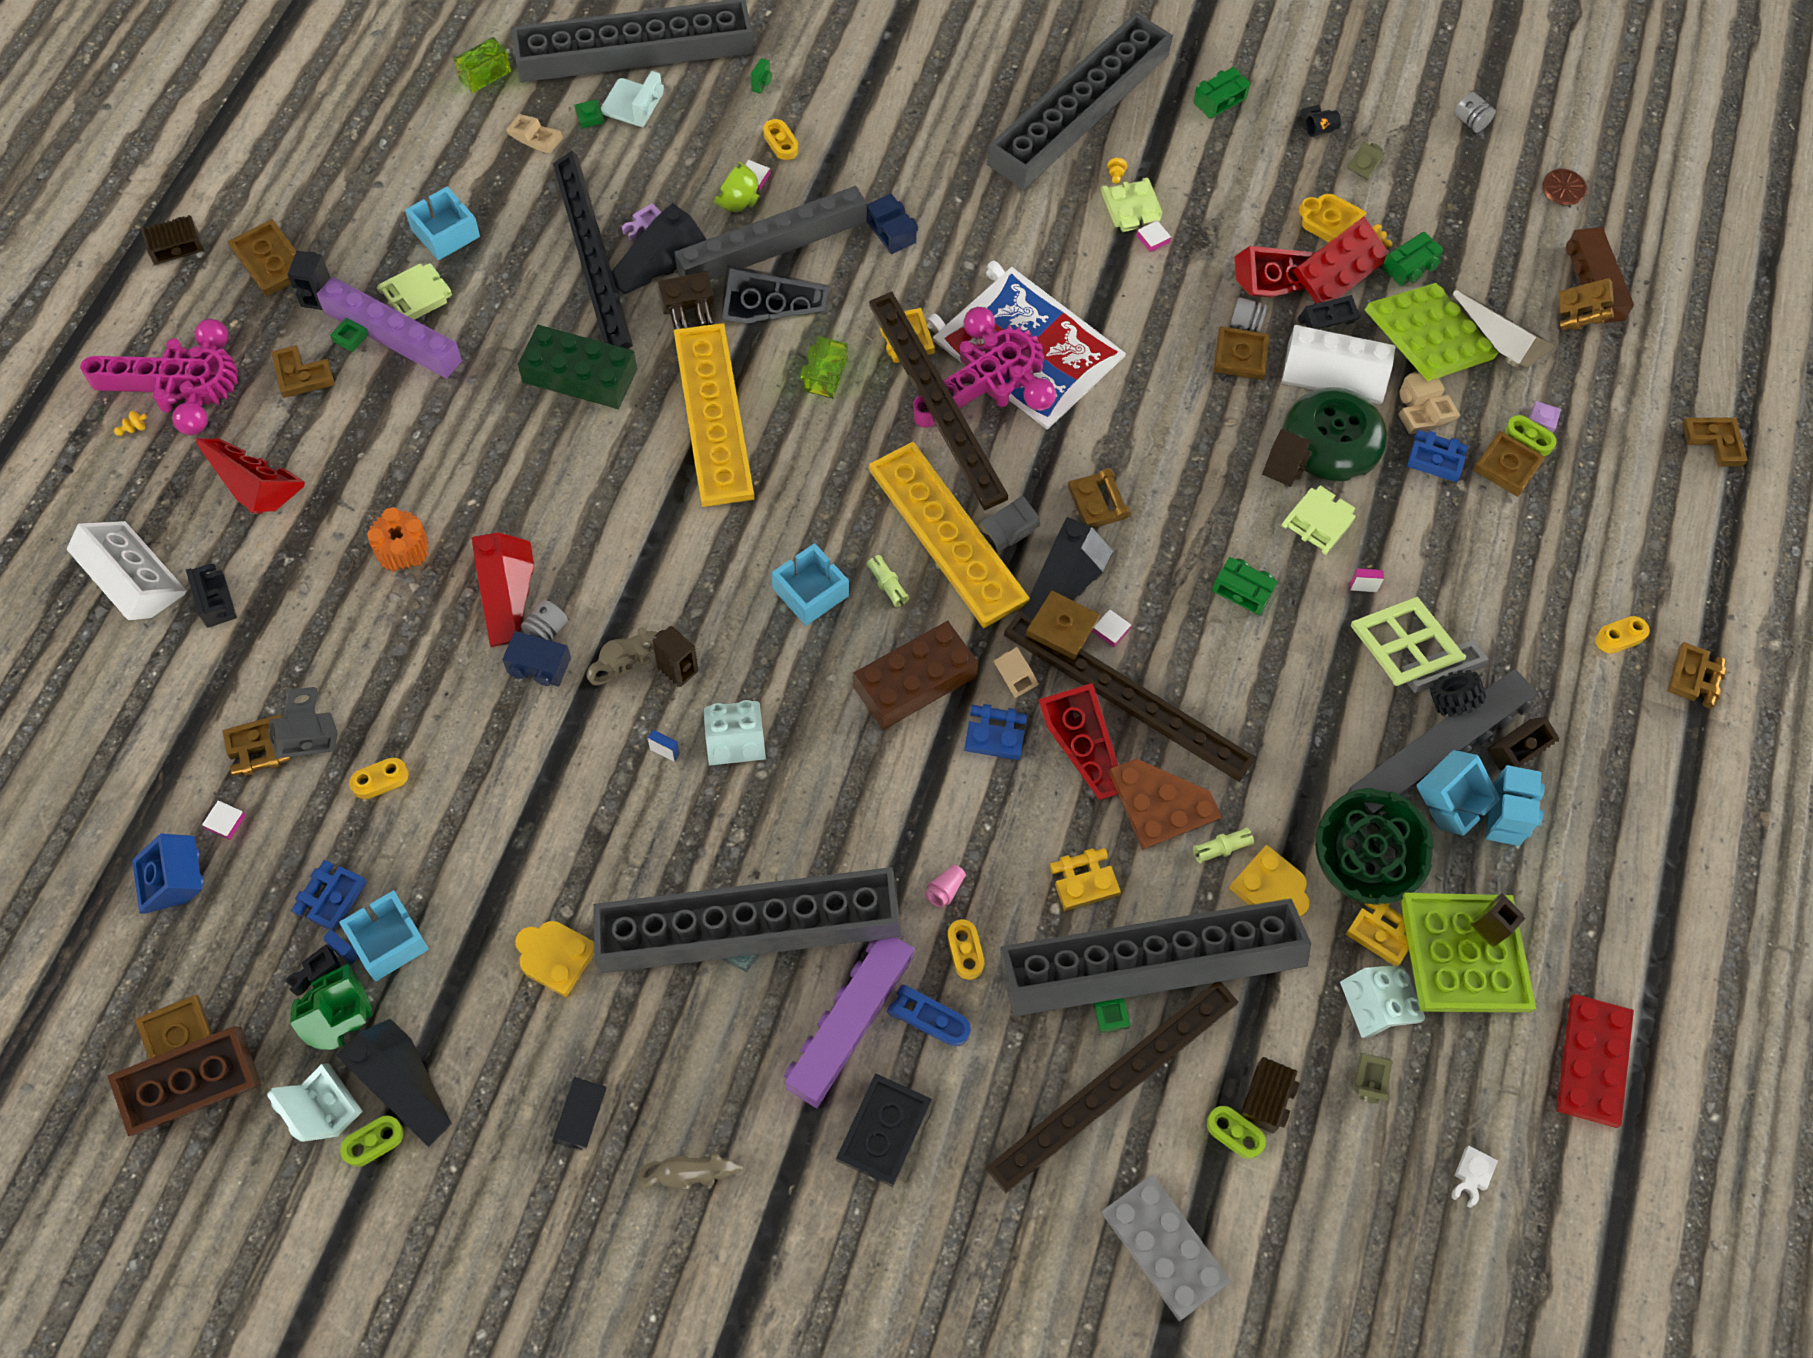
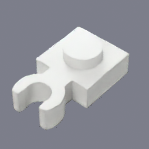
(1476, 1172)

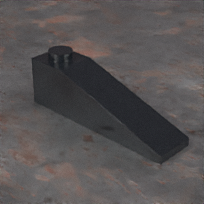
(656, 248)
(762, 295)
(1072, 564)
(394, 1072)

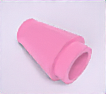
(944, 887)

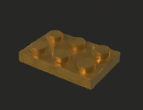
(265, 256)

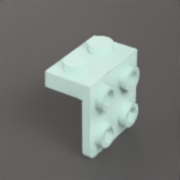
(633, 101)
(734, 732)
(1381, 999)
(316, 1107)

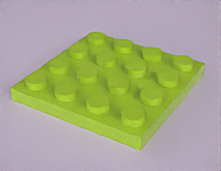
(1431, 331)
(1455, 964)

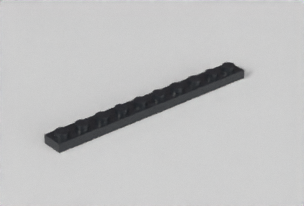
(592, 252)

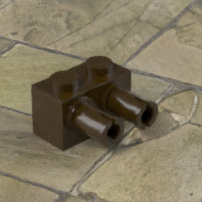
(684, 294)

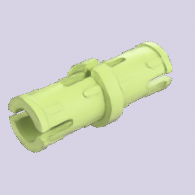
(887, 581)
(1223, 845)

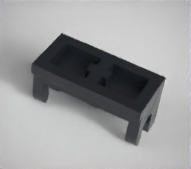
(1330, 313)
(211, 595)
(579, 1114)

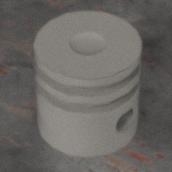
(1476, 114)
(1248, 315)
(544, 621)

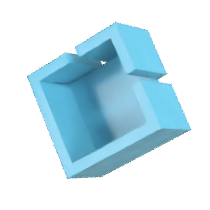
(449, 229)
(810, 591)
(1458, 784)
(1519, 809)
(387, 941)

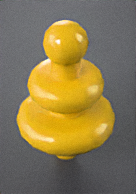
(1116, 168)
(1382, 235)
(129, 425)

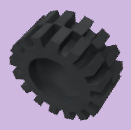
(1458, 693)

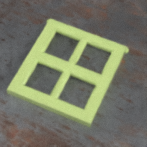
(1381, 652)

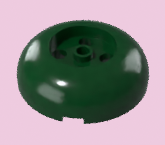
(1331, 456)
(1399, 828)

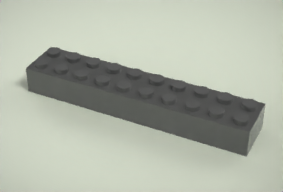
(632, 40)
(1079, 100)
(746, 920)
(1154, 956)

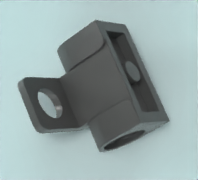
(1009, 524)
(302, 729)

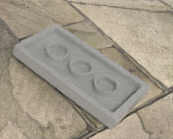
(1166, 1247)

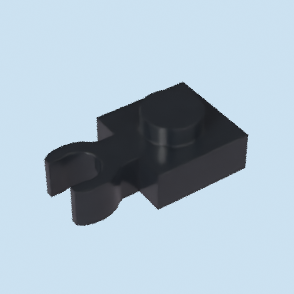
(314, 967)

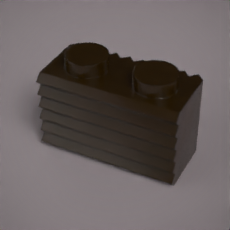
(172, 239)
(1287, 458)
(675, 656)
(1523, 743)
(1269, 1095)

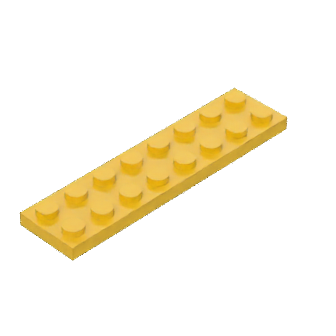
(713, 415)
(949, 534)

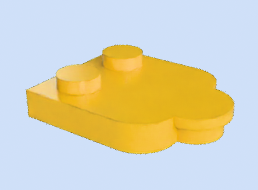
(1328, 215)
(1270, 880)
(554, 955)

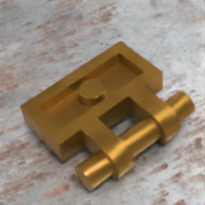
(1585, 298)
(1689, 673)
(248, 739)

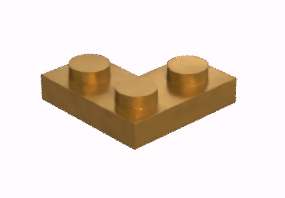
(298, 378)
(1720, 433)

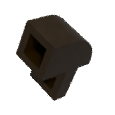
(1498, 920)

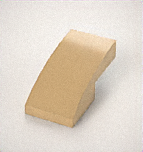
(532, 134)
(1431, 415)

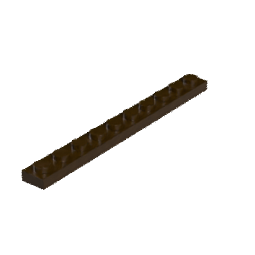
(938, 401)
(1139, 703)
(1111, 1086)

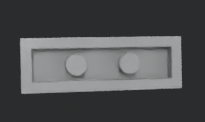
(1474, 660)

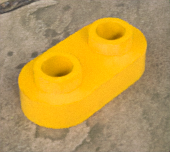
(780, 139)
(1624, 634)
(378, 779)
(965, 950)

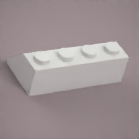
(1336, 360)
(124, 568)

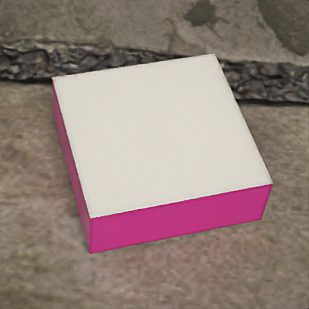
(761, 172)
(1153, 236)
(1367, 580)
(1111, 628)
(223, 820)

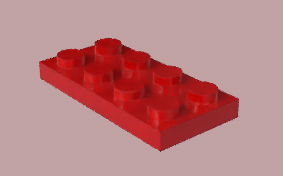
(1342, 262)
(1595, 1061)

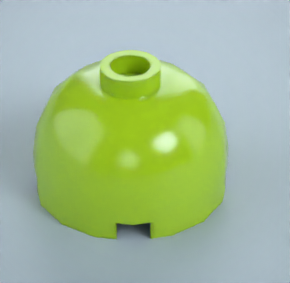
(738, 189)

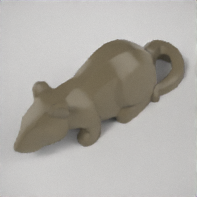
(619, 656)
(682, 1172)

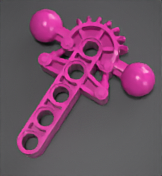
(1012, 343)
(173, 377)

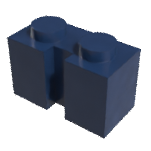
(891, 223)
(536, 658)

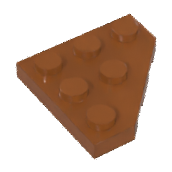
(1161, 803)

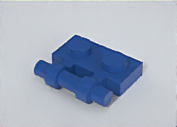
(1435, 460)
(992, 739)
(335, 899)

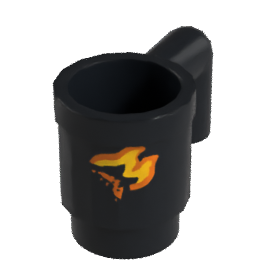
(1320, 122)

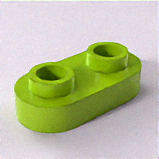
(1531, 434)
(1237, 1130)
(372, 1140)

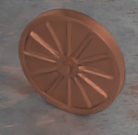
(1564, 186)

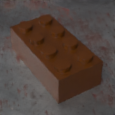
(915, 675)
(184, 1080)

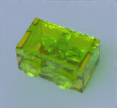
(482, 64)
(824, 367)

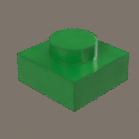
(761, 76)
(589, 113)
(349, 334)
(1111, 1015)

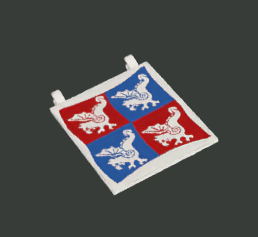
(1072, 349)

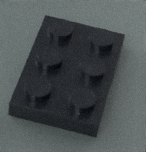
(883, 1130)

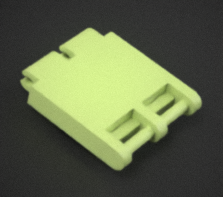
(1132, 204)
(416, 291)
(1320, 518)

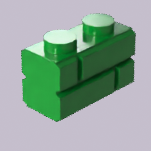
(1221, 92)
(1413, 259)
(1245, 585)

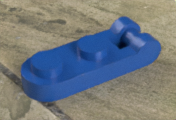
(930, 1017)

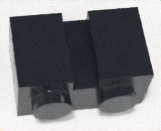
(308, 275)

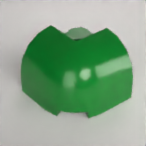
(331, 1009)

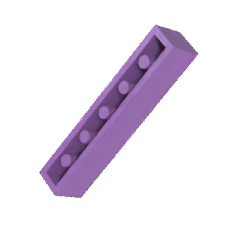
(390, 327)
(848, 1020)

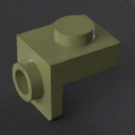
(1366, 160)
(1372, 1078)

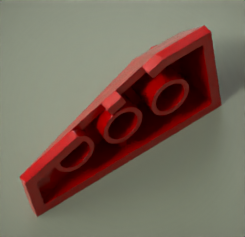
(1269, 270)
(250, 478)
(504, 577)
(1081, 732)

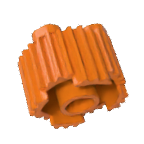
(398, 539)

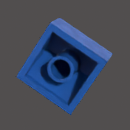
(167, 872)

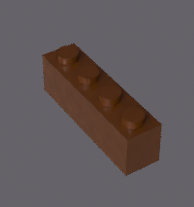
(1594, 262)

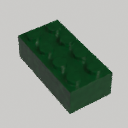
(577, 366)

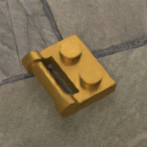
(1091, 502)

